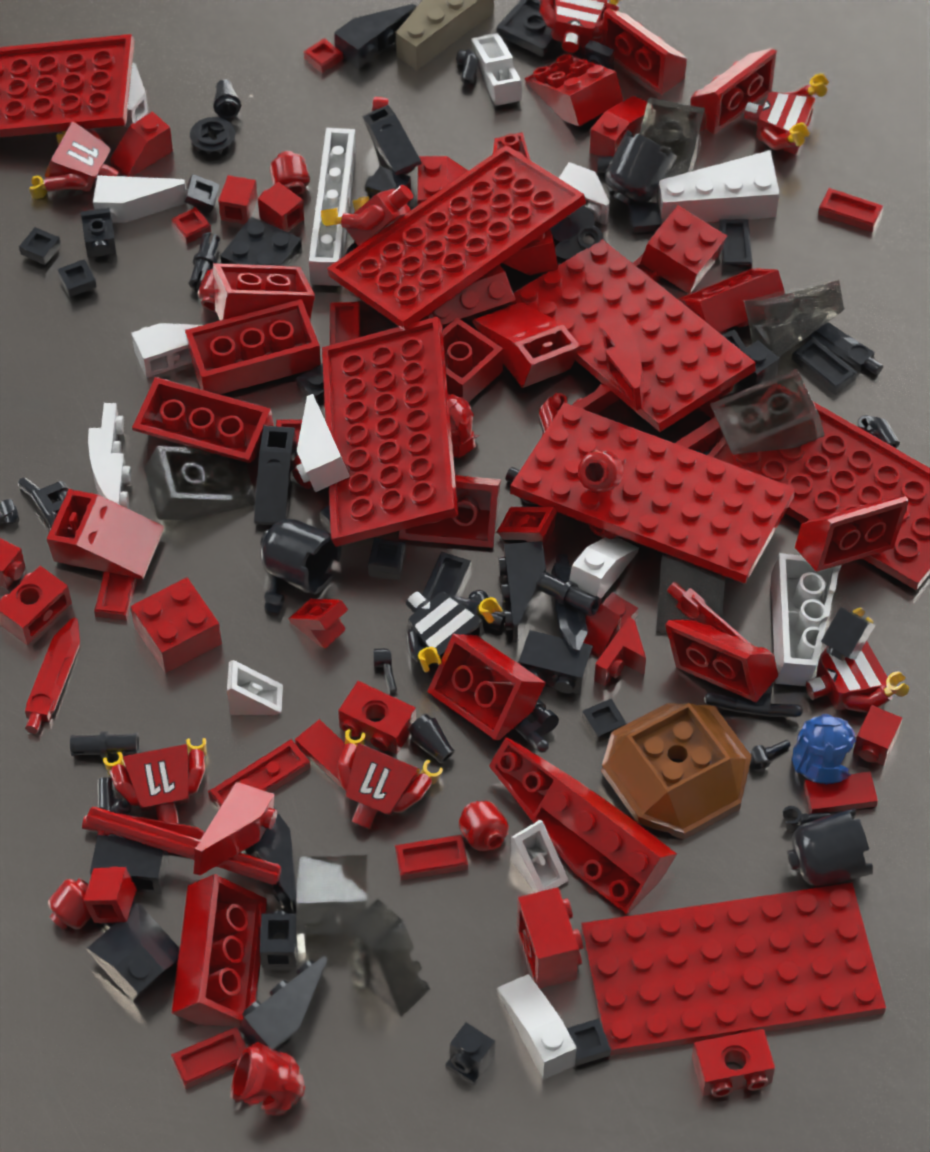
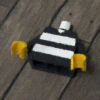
(440, 618)

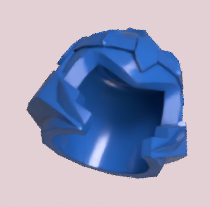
(822, 748)

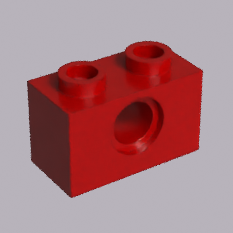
(50, 600)
(370, 703)
(747, 1049)

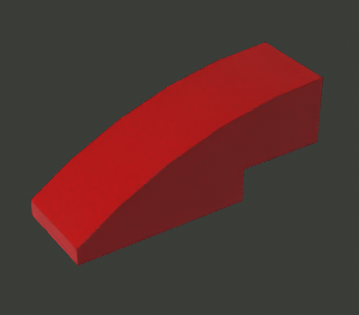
(624, 360)

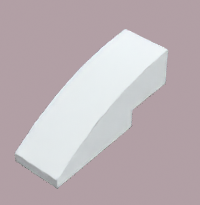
(497, 69)

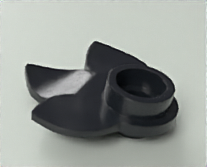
(571, 232)

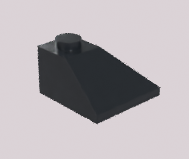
(135, 952)

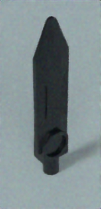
(847, 348)
(570, 620)

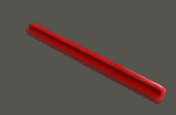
(178, 843)

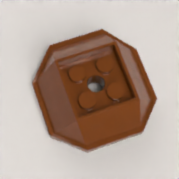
(672, 794)

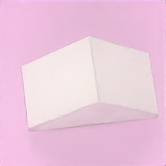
(252, 692)
(537, 858)

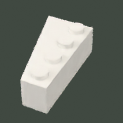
(724, 191)
(799, 615)

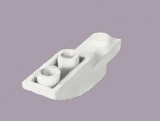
(107, 457)

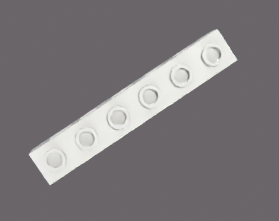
(333, 192)

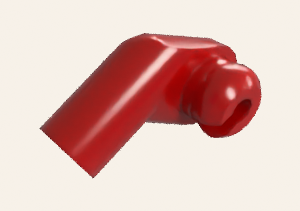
(550, 409)

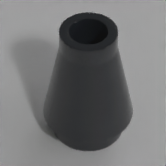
(226, 101)
(430, 737)

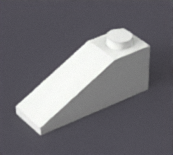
(137, 196)
(162, 347)
(318, 451)
(602, 565)
(538, 1026)

